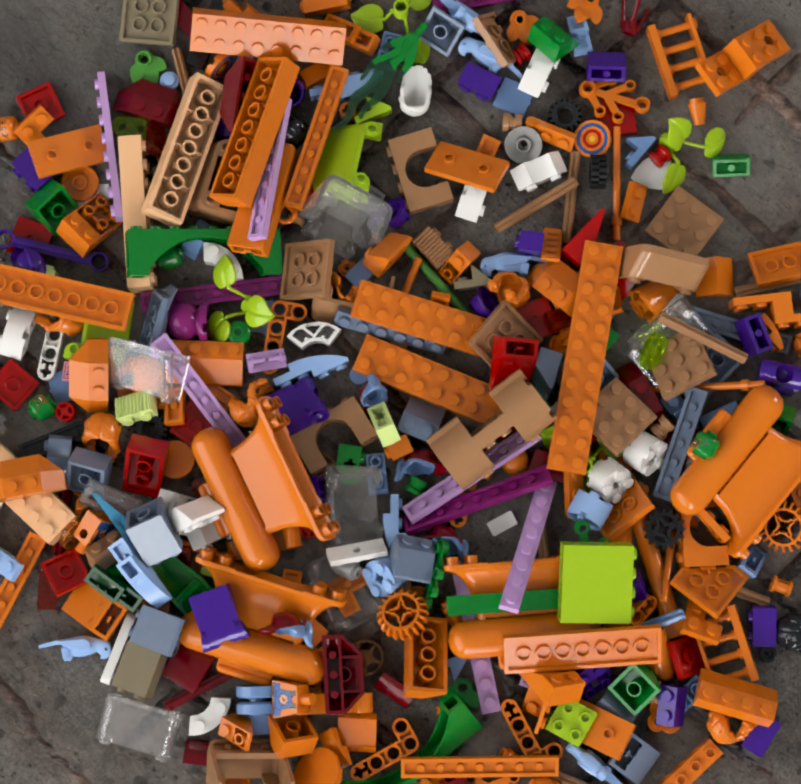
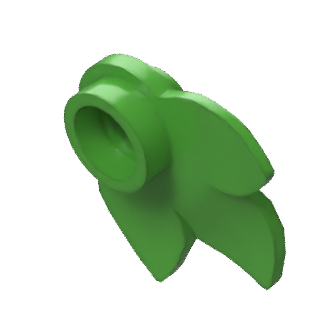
(149, 70)

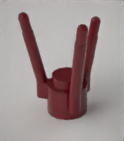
(630, 26)

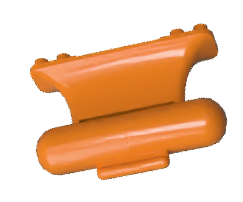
(748, 473)
(260, 486)
(257, 599)
(485, 634)

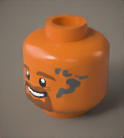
(7, 125)

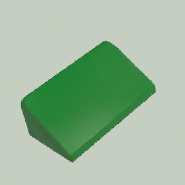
(730, 165)

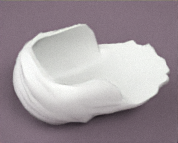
(415, 91)

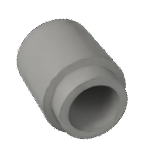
(349, 571)

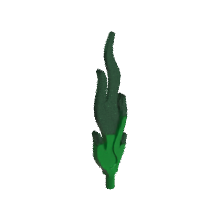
(385, 66)

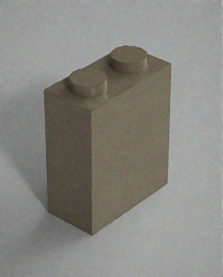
(139, 671)

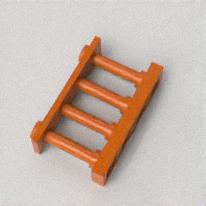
(661, 53)
(743, 652)

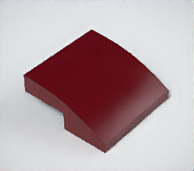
(188, 668)

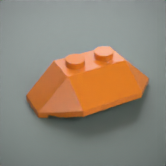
(556, 283)
(90, 375)
(29, 477)

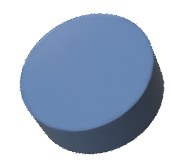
(357, 378)

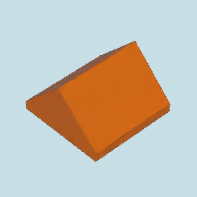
(717, 279)

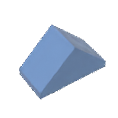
(753, 562)

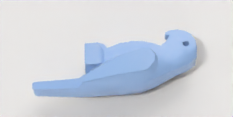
(462, 14)
(483, 55)
(508, 262)
(81, 646)
(592, 764)

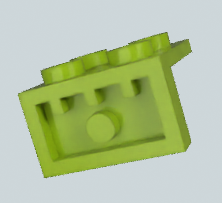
(570, 721)

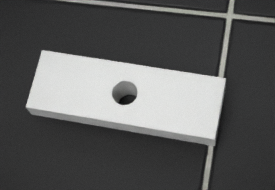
(356, 552)

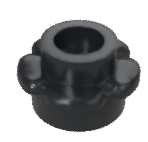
(766, 658)

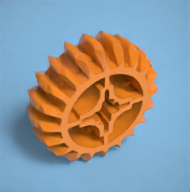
(789, 534)
(405, 628)

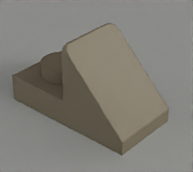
(477, 279)

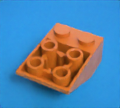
(88, 225)
(95, 611)

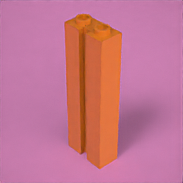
(239, 232)

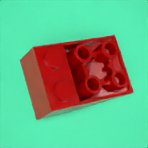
(510, 355)

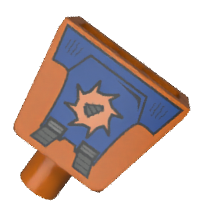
(92, 528)
(290, 698)

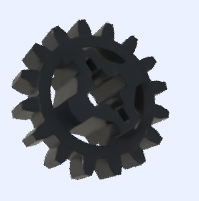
(672, 525)

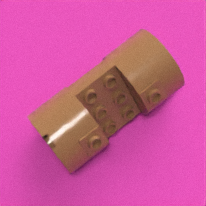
(463, 451)

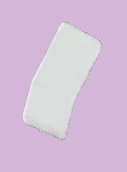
(502, 523)

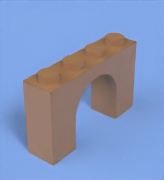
(416, 197)
(347, 413)

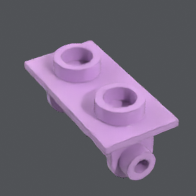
(266, 360)

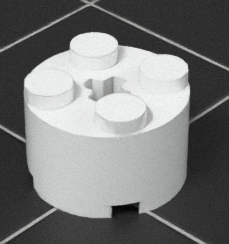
(645, 453)
(609, 479)

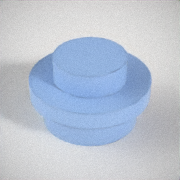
(169, 80)

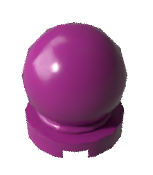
(187, 321)

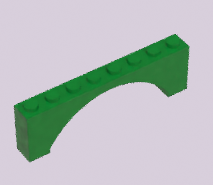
(147, 245)
(452, 729)

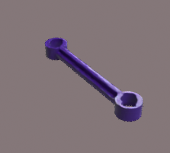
(53, 250)

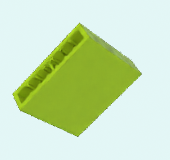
(596, 582)

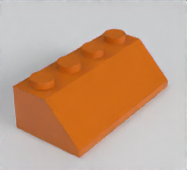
(215, 361)
(427, 660)
(736, 698)

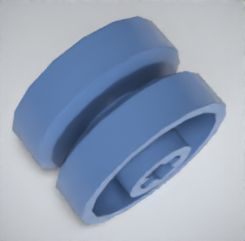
(258, 703)

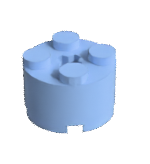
(590, 508)
(380, 577)

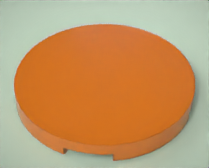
(319, 768)

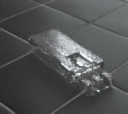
(117, 499)

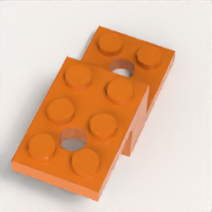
(742, 58)
(778, 308)

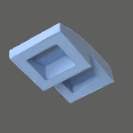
(580, 33)

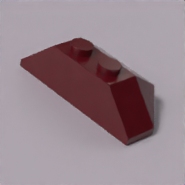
(235, 88)
(149, 102)
(639, 385)
(341, 674)

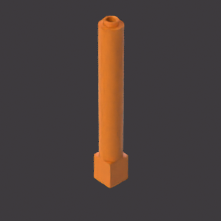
(654, 568)

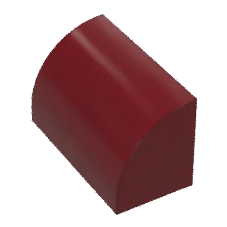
(392, 689)
(195, 752)

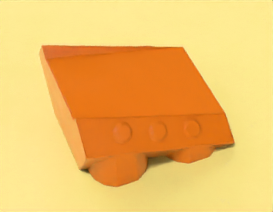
(358, 731)

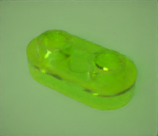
(131, 126)
(652, 351)

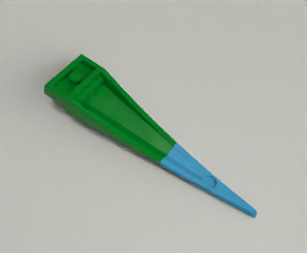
(174, 574)

